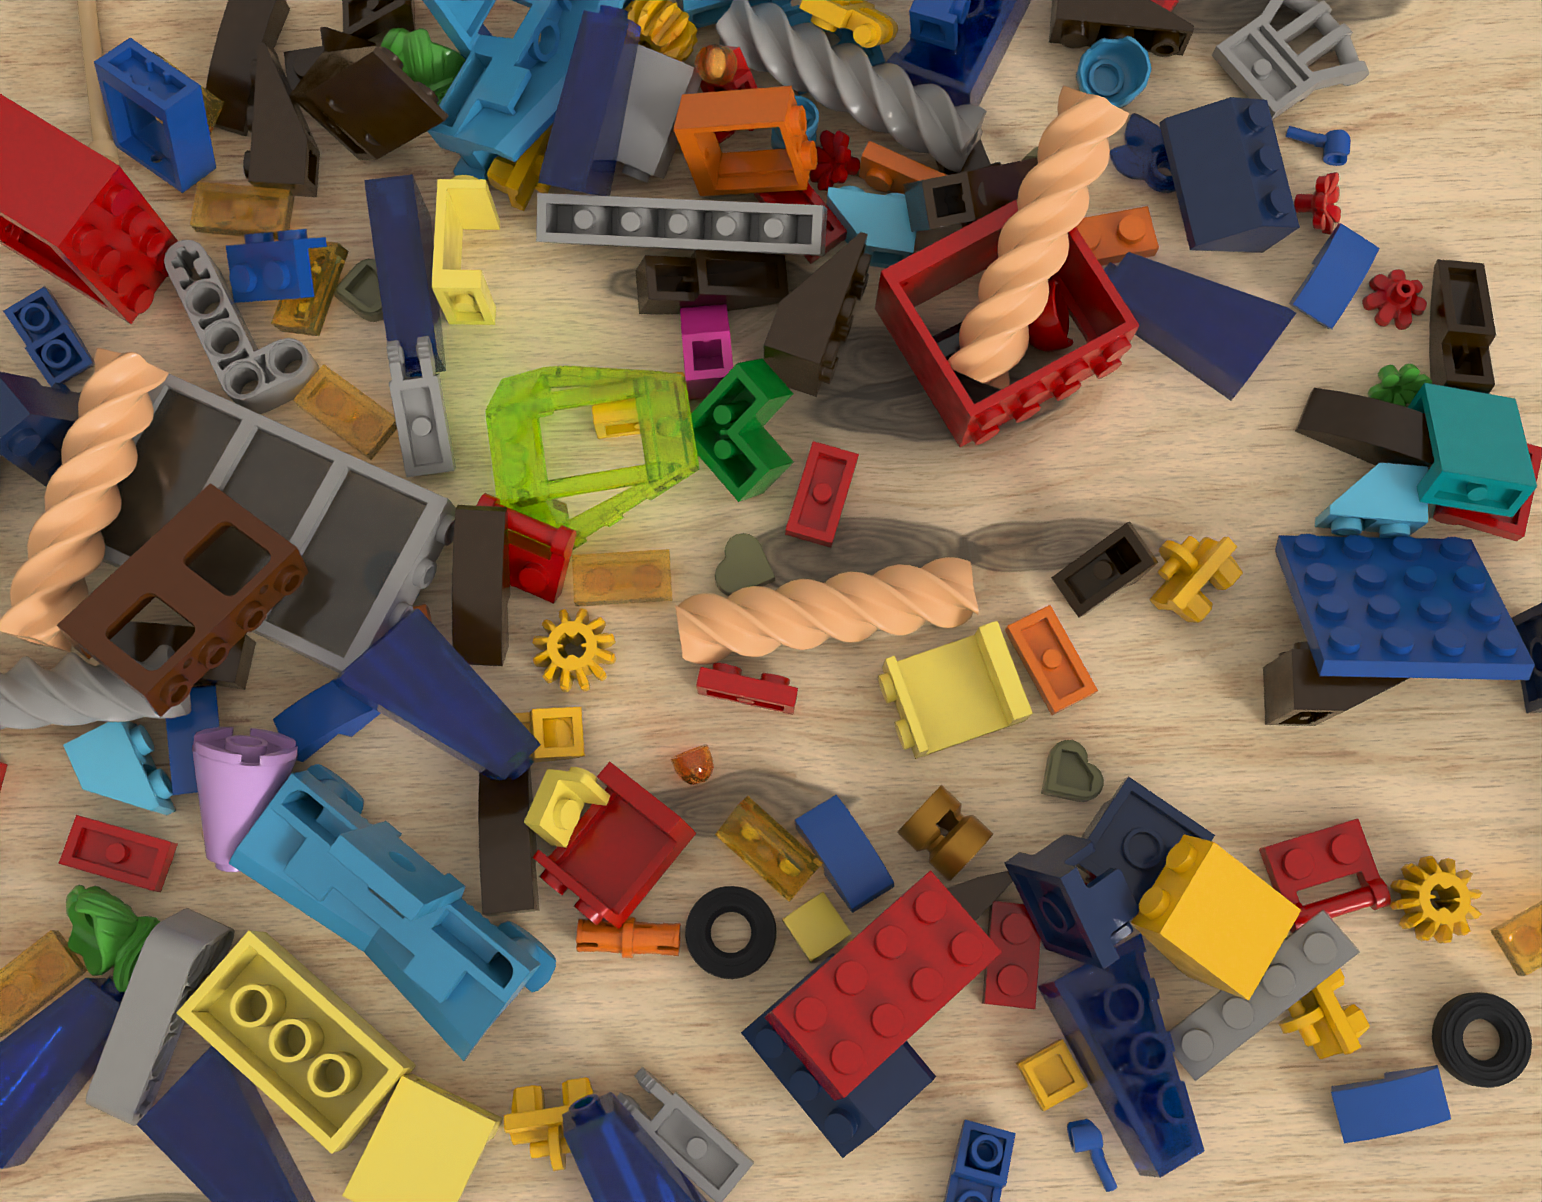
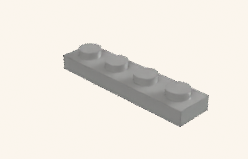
(1229, 1020)

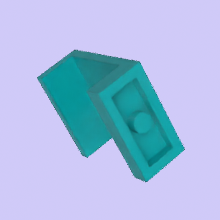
(1476, 451)

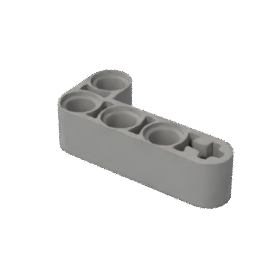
(226, 326)
(146, 1024)

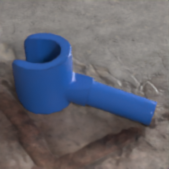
(1335, 143)
(1087, 1137)

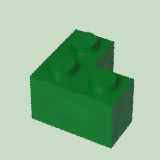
(732, 431)

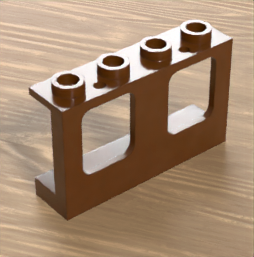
(163, 572)

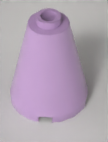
(237, 783)

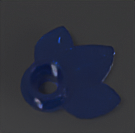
(1143, 154)

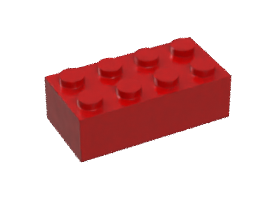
(883, 986)

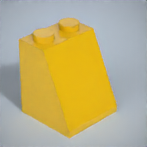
(1214, 917)

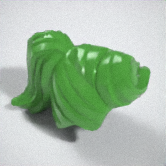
(424, 60)
(106, 932)

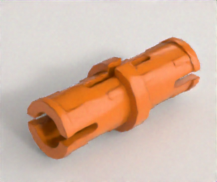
(630, 938)

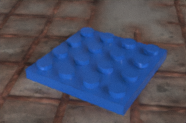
(1401, 608)

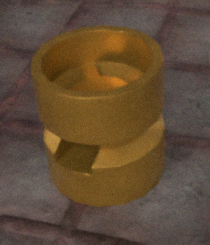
(959, 846)

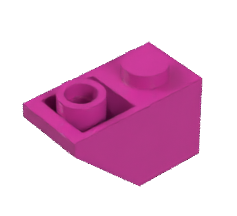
(705, 348)

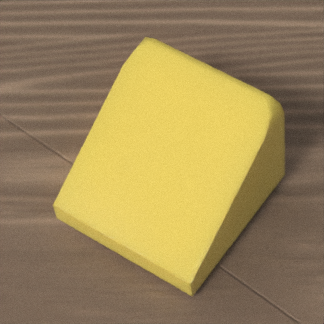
(816, 926)

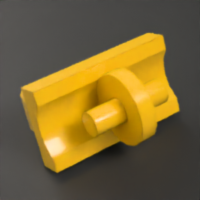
(522, 177)
(1189, 569)
(1324, 1022)
(541, 1126)

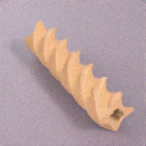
(1036, 237)
(82, 498)
(809, 611)

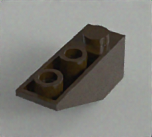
(1087, 21)
(281, 142)
(964, 195)

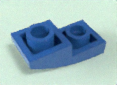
(1335, 276)
(49, 337)
(321, 717)
(181, 737)
(845, 852)
(1391, 1105)
(980, 1164)

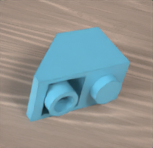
(880, 217)
(1380, 503)
(118, 765)

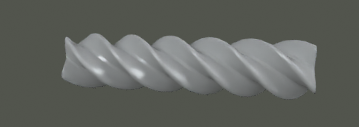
(845, 81)
(75, 694)

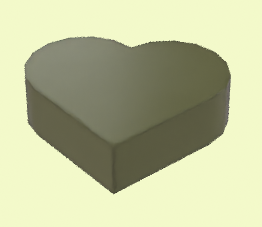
(361, 291)
(744, 565)
(1070, 774)

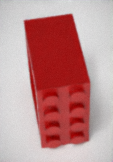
(78, 215)
(961, 255)

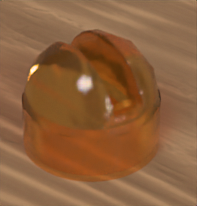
(716, 64)
(694, 765)

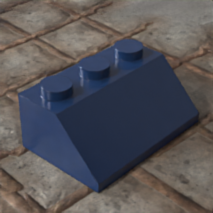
(1229, 176)
(865, 1109)

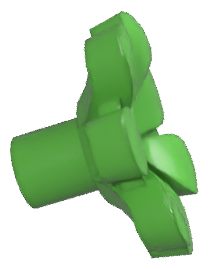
(1398, 386)

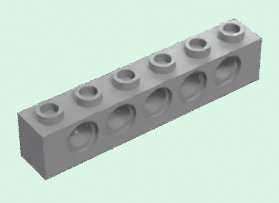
(681, 224)

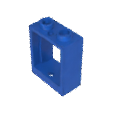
(142, 87)

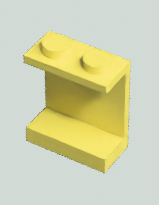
(462, 294)
(955, 692)
(422, 1146)

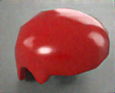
(1052, 326)

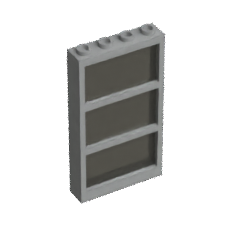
(357, 527)

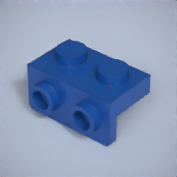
(272, 268)

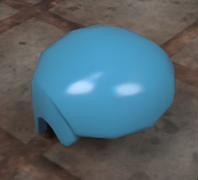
(1114, 70)

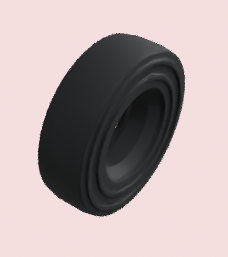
(699, 927)
(1513, 1033)

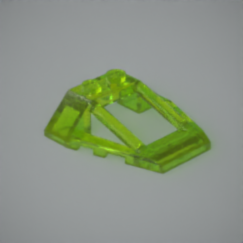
(519, 450)

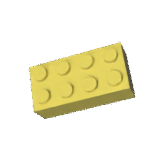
(296, 1040)

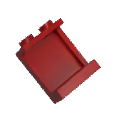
(616, 850)

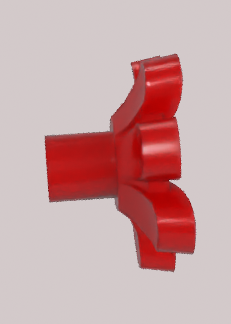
(833, 160)
(1322, 203)
(1395, 299)

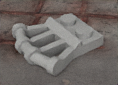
(1270, 69)

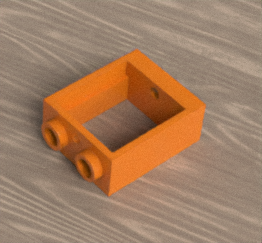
(745, 171)

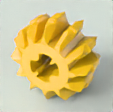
(664, 27)
(576, 633)
(1453, 901)

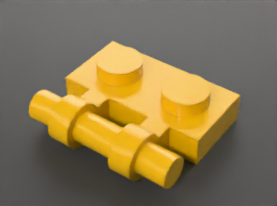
(868, 24)

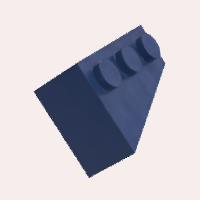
(35, 423)

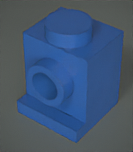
(937, 21)

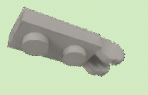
(420, 412)
(690, 1139)

